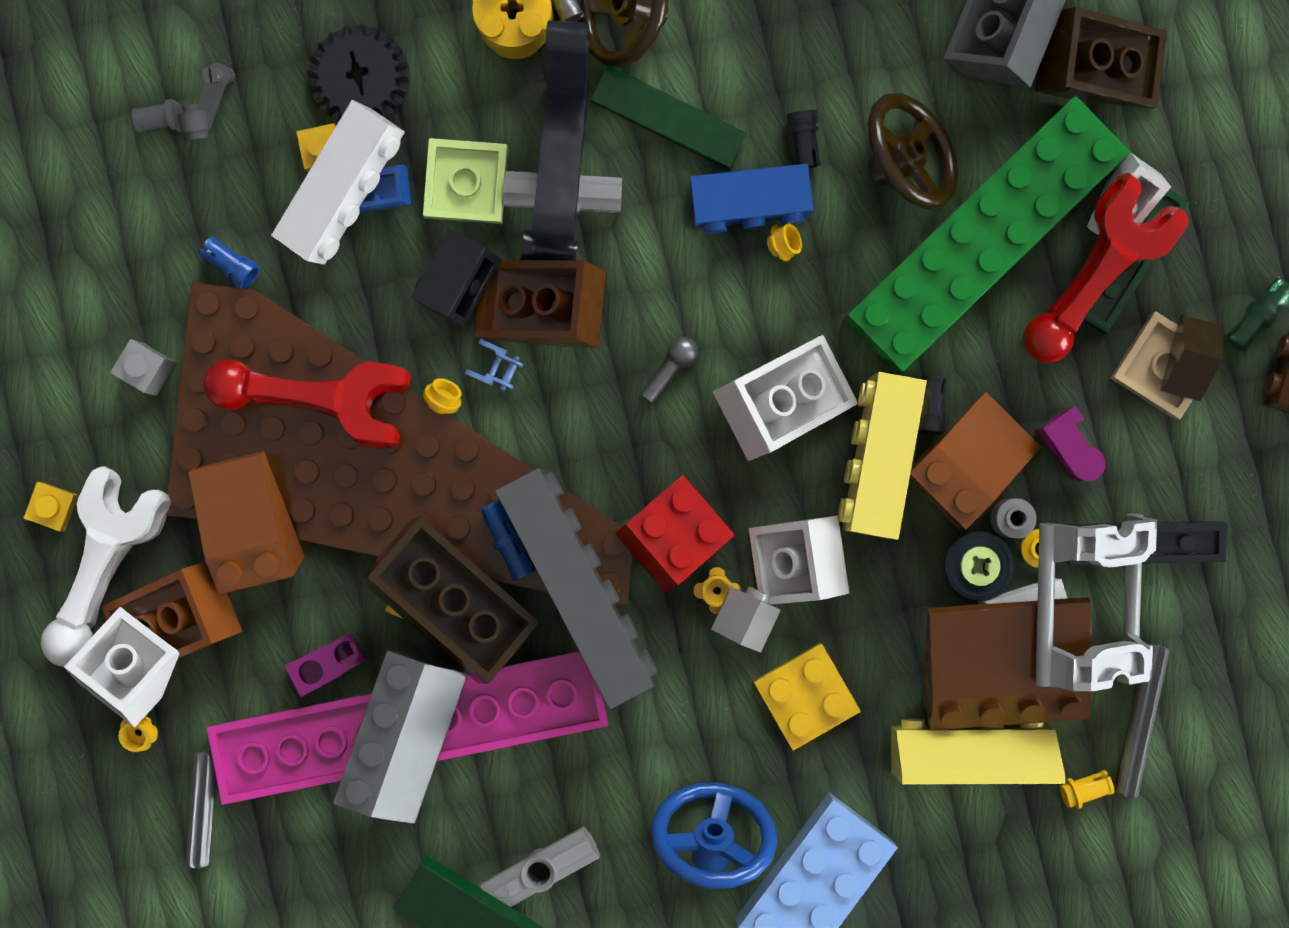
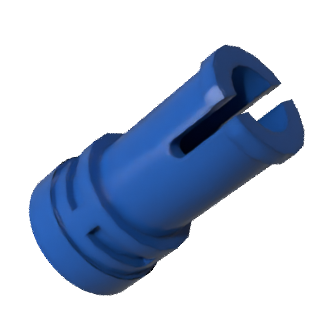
(237, 268)

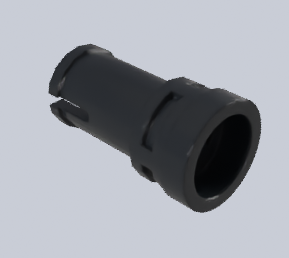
(805, 139)
(547, 249)
(932, 410)

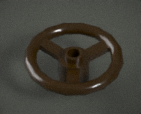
(634, 16)
(906, 155)

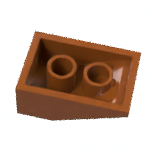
(973, 462)
(244, 523)
(182, 609)

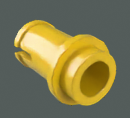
(1086, 789)

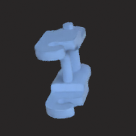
(500, 354)

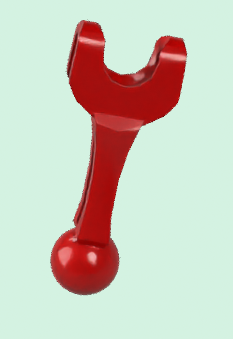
(1118, 245)
(232, 385)

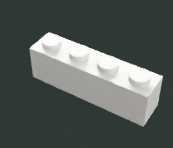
(338, 183)

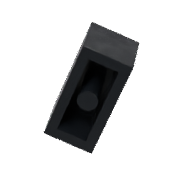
(456, 277)

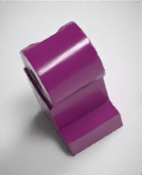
(1070, 446)
(325, 664)

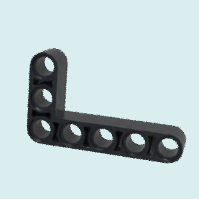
(562, 130)

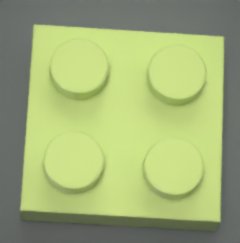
(465, 181)

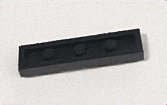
(1183, 542)

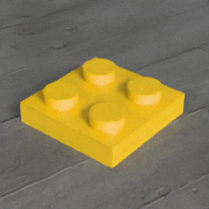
(806, 696)

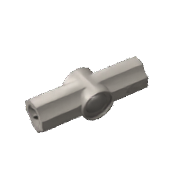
(595, 192)
(561, 858)

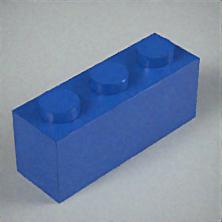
(751, 198)

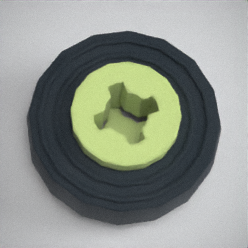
(960, 563)

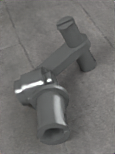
(192, 119)

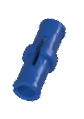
(507, 540)

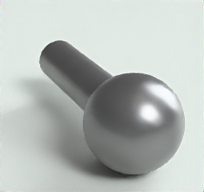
(681, 354)

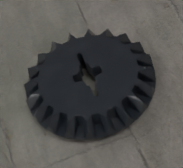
(373, 51)

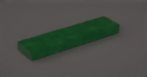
(668, 117)
(1117, 294)

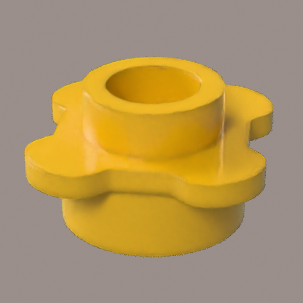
(705, 590)

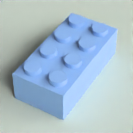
(820, 872)

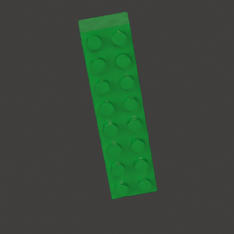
(986, 235)

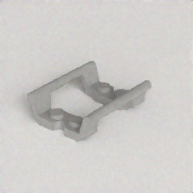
(1105, 547)

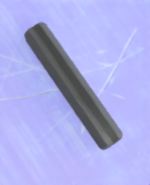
(200, 810)

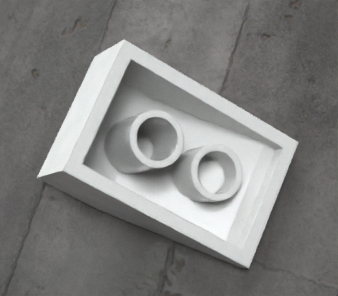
(785, 398)

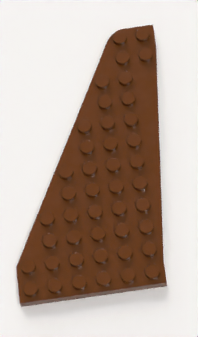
(328, 482)

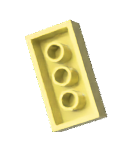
(882, 455)

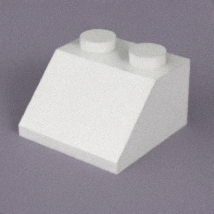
(799, 560)
(124, 666)

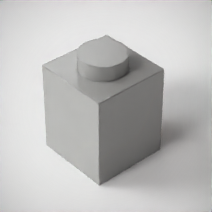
(143, 367)
(746, 618)

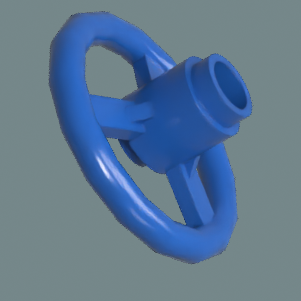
(713, 838)

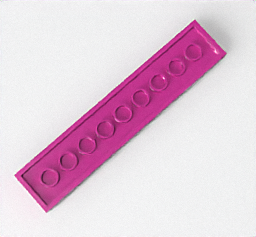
(315, 741)

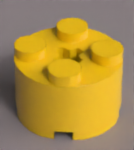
(513, 37)

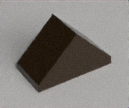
(1193, 358)

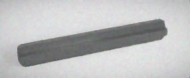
(1141, 726)

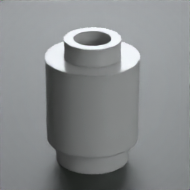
(1001, 514)

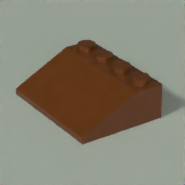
(985, 664)

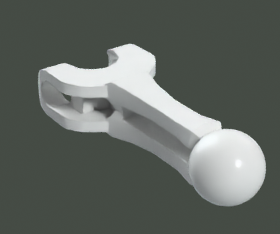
(107, 542)

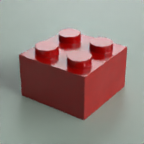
(674, 534)

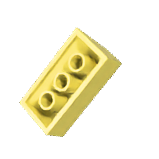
(975, 754)

